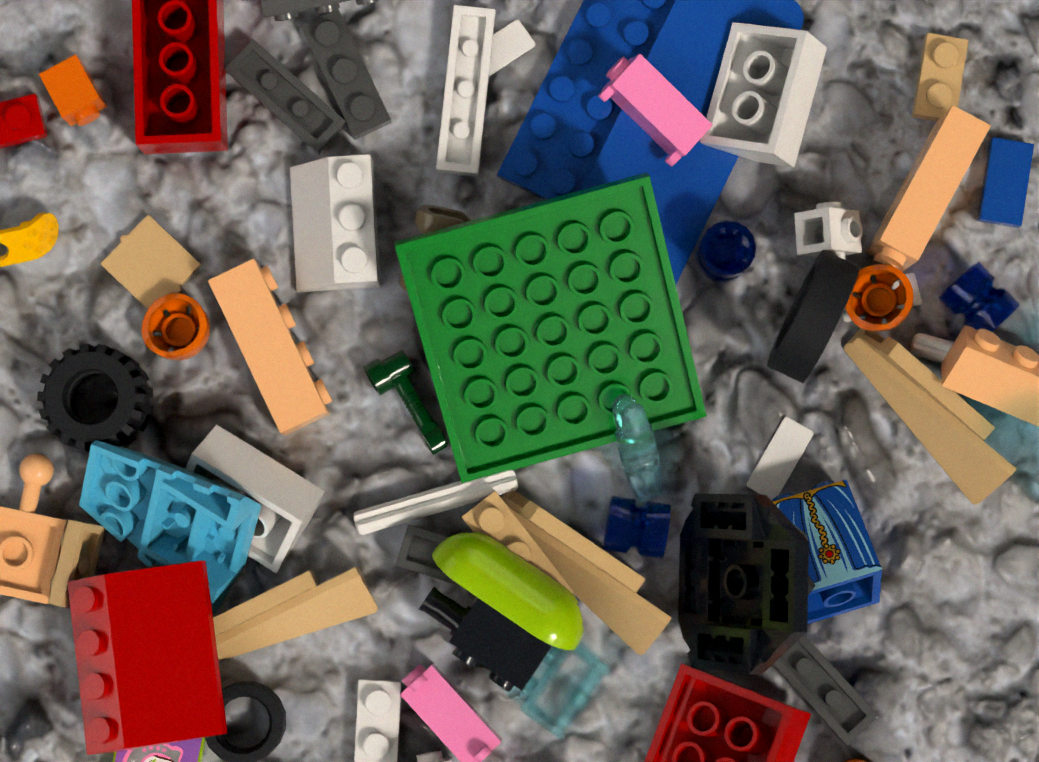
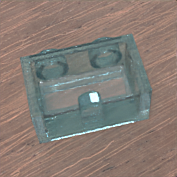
(562, 688)

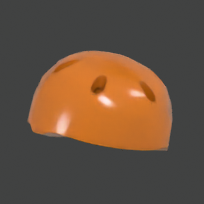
(879, 299)
(179, 331)

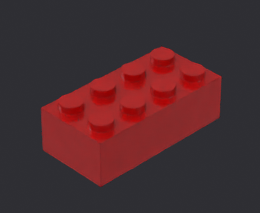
(179, 76)

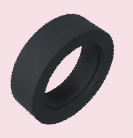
(813, 316)

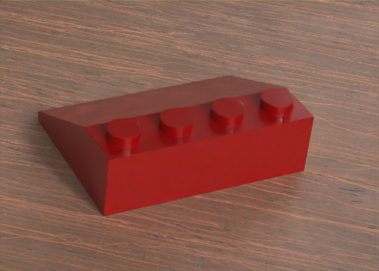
(146, 657)
(724, 723)

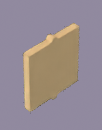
(150, 262)

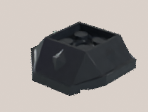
(741, 583)

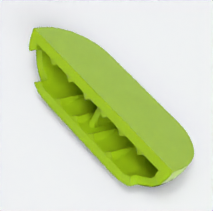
(512, 587)

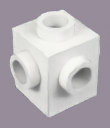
(829, 230)

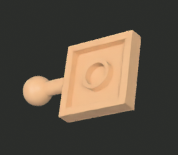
(29, 539)

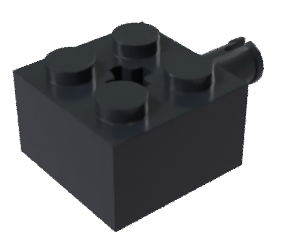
(488, 638)

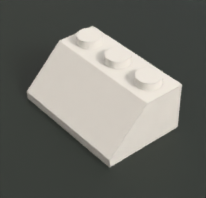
(764, 93)
(335, 224)
(285, 496)

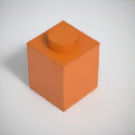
(73, 91)

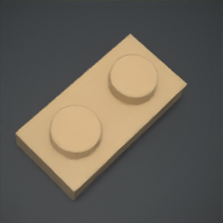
(939, 76)
(77, 558)

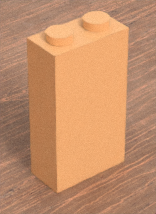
(928, 189)

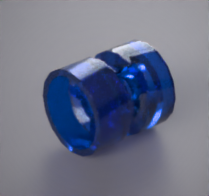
(725, 251)
(979, 299)
(637, 527)

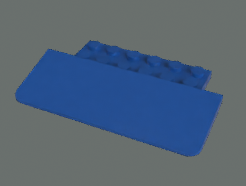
(581, 142)

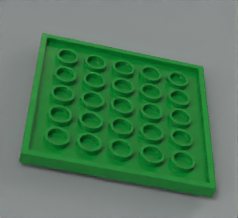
(547, 321)

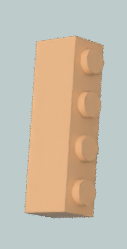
(270, 347)
(994, 373)

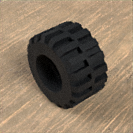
(64, 382)

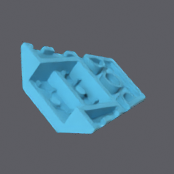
(170, 513)

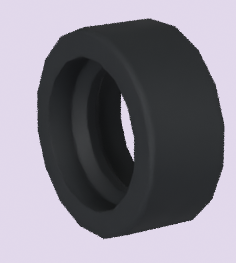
(276, 730)

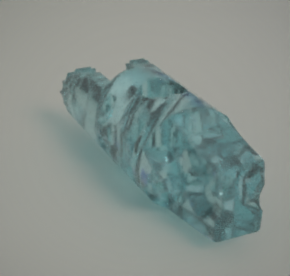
(637, 448)

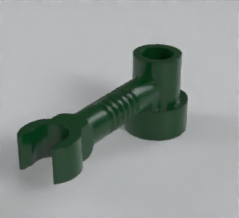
(393, 374)

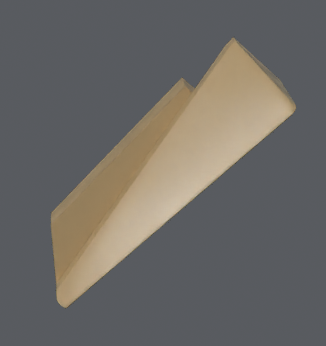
(934, 414)
(593, 575)
(292, 611)

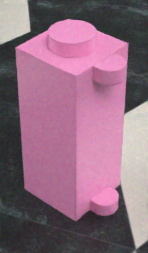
(655, 106)
(449, 714)

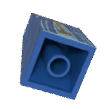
(839, 549)

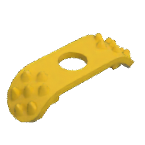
(29, 239)

